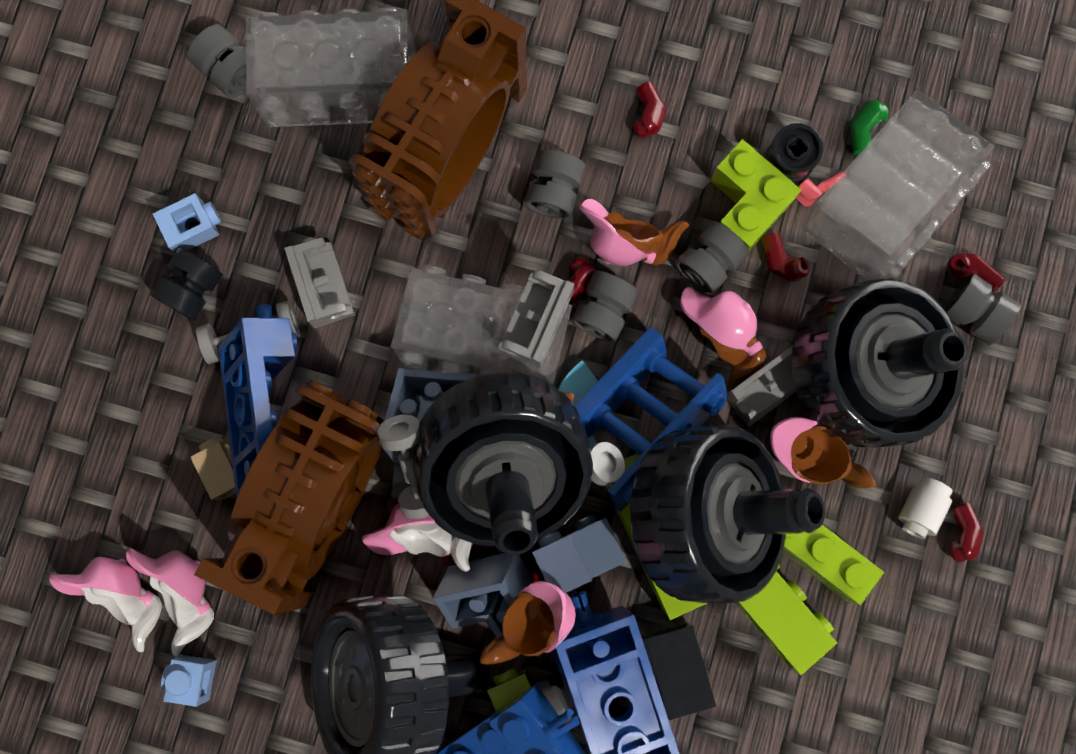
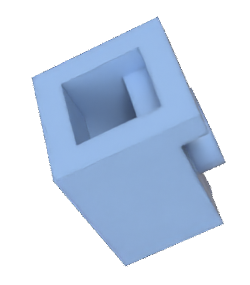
(176, 219)
(188, 680)

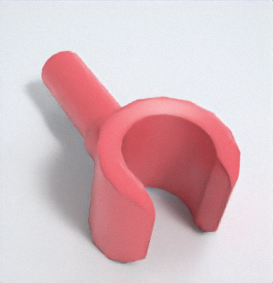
(811, 192)

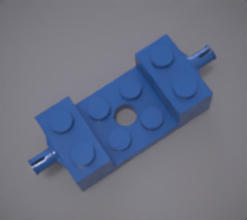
(248, 363)
(609, 660)
(520, 727)

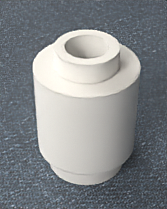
(925, 508)

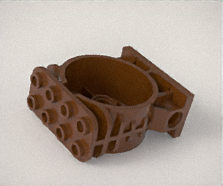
(442, 117)
(297, 500)

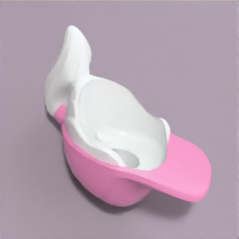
(416, 537)
(117, 589)
(181, 591)

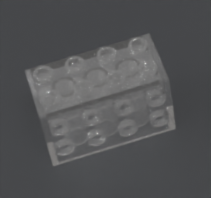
(324, 65)
(900, 189)
(459, 326)

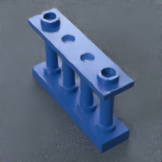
(623, 384)

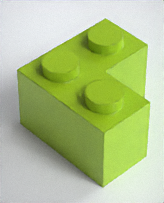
(756, 188)

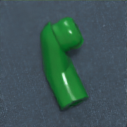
(863, 121)

